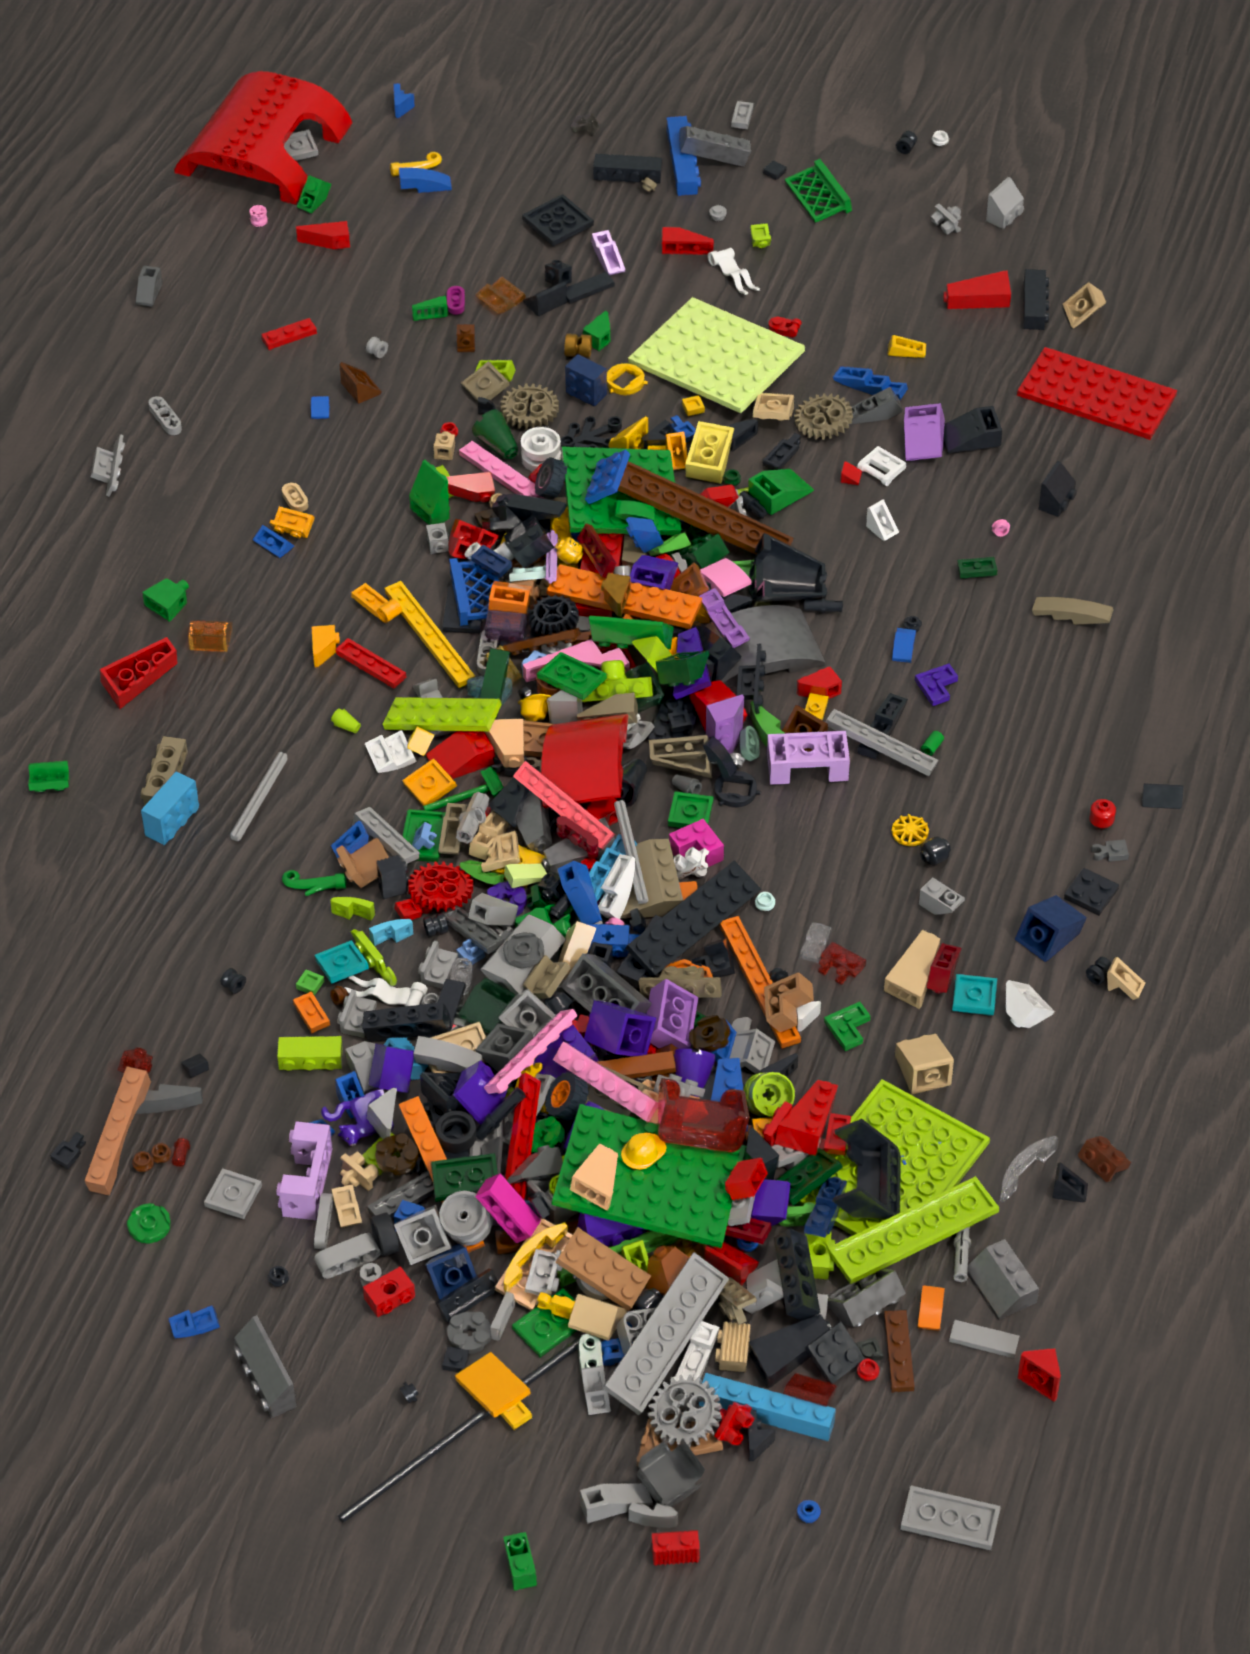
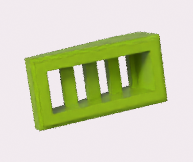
(505, 367)

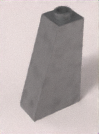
(534, 823)
(566, 852)

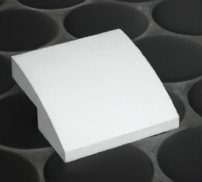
(390, 752)

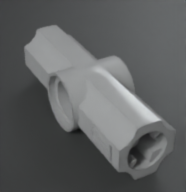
(472, 817)

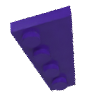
(688, 642)

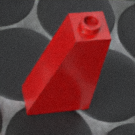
(979, 292)

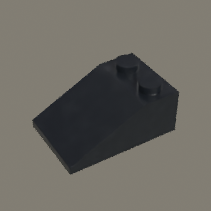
(528, 541)

